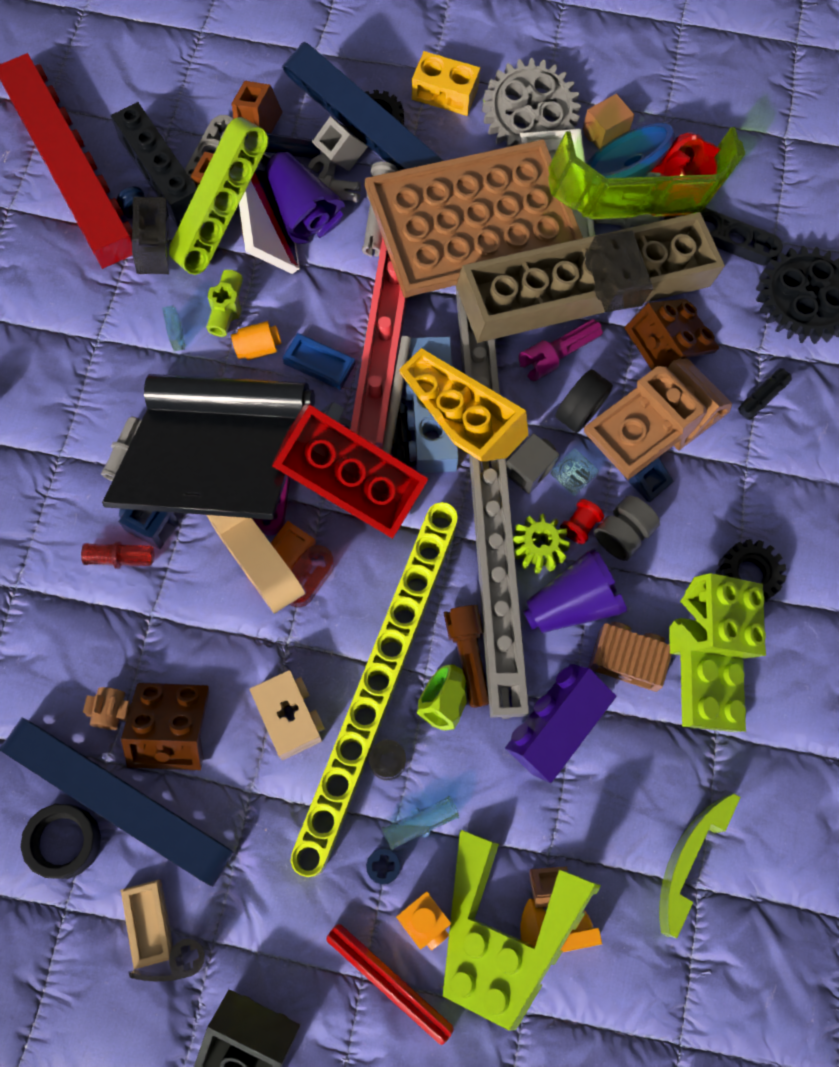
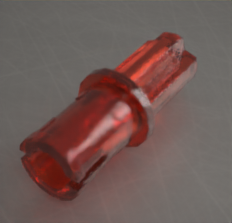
(117, 554)

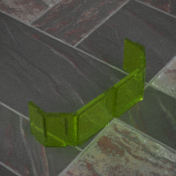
(608, 198)

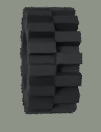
(762, 558)

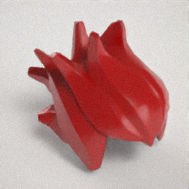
(689, 156)

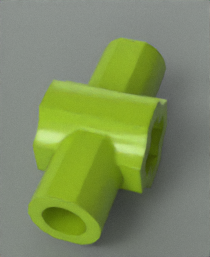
(224, 303)

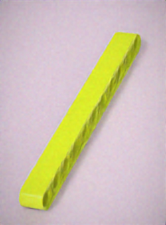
(366, 697)

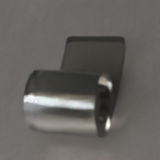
(178, 967)

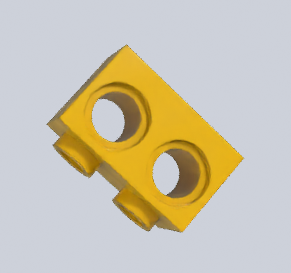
(445, 83)

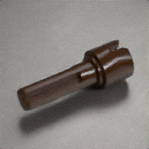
(465, 629)

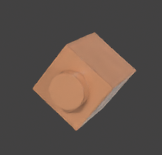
(607, 121)

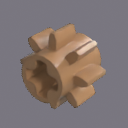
(107, 708)

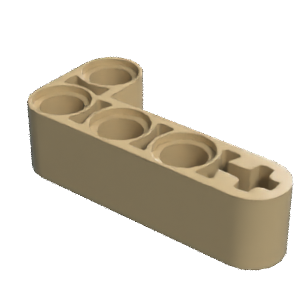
(258, 560)

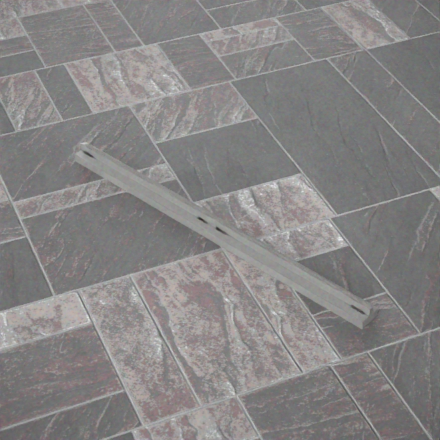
(494, 549)

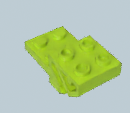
(713, 649)

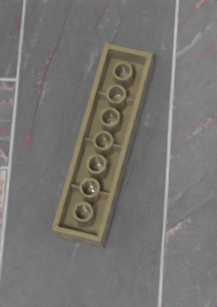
(555, 286)

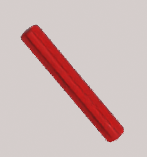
(390, 984)

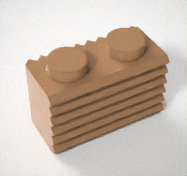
(631, 656)

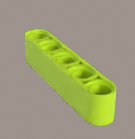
(218, 181)

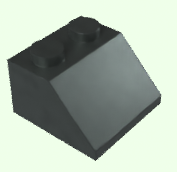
(246, 1035)

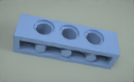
(437, 453)

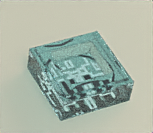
(174, 328)
(574, 472)

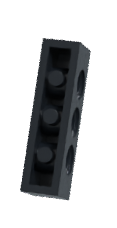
(154, 159)

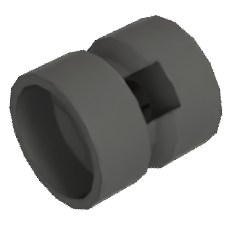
(627, 527)

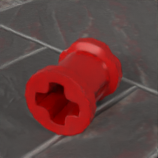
(582, 521)

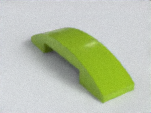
(672, 905)

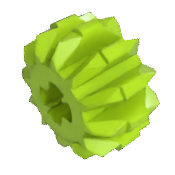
(547, 554)

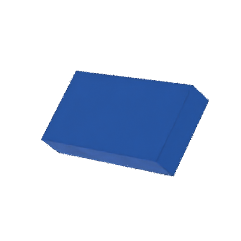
(319, 361)

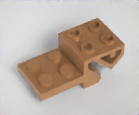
(662, 412)

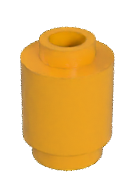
(256, 340)

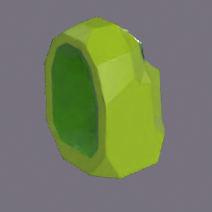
(443, 698)

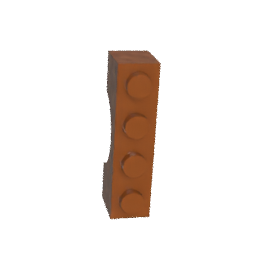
(256, 104)

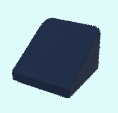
(651, 480)

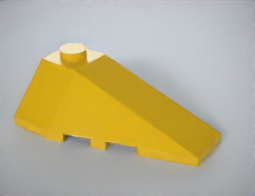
(465, 409)

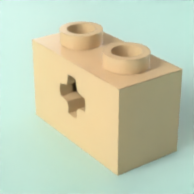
(272, 699)

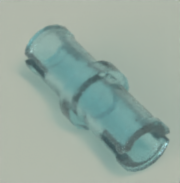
(420, 823)

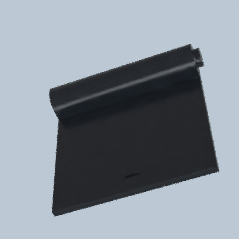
(208, 446)

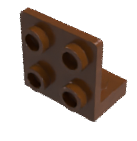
(670, 332)
(165, 726)

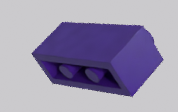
(560, 722)

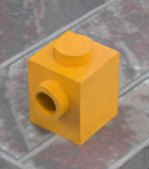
(424, 922)

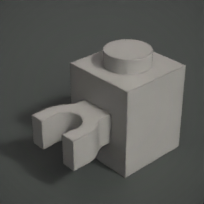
(337, 147)

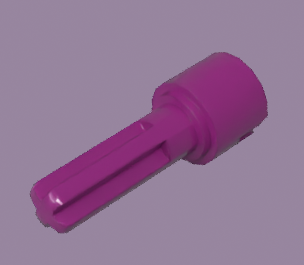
(547, 355)

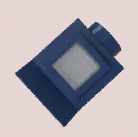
(146, 524)

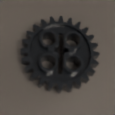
(811, 288)

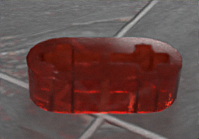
(317, 578)

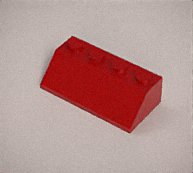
(349, 470)

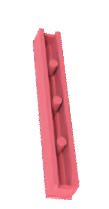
(379, 353)

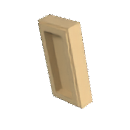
(147, 923)

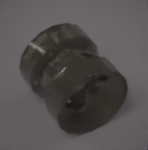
(390, 766)

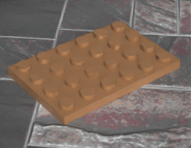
(467, 213)

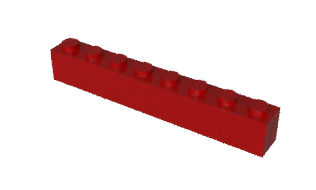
(66, 161)

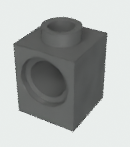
(532, 463)

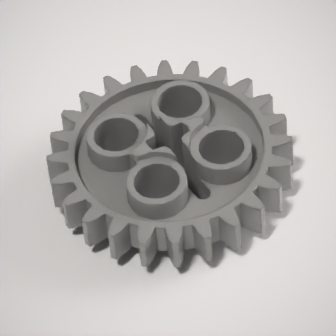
(531, 104)

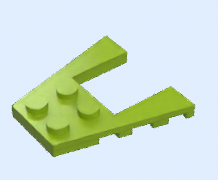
(492, 969)

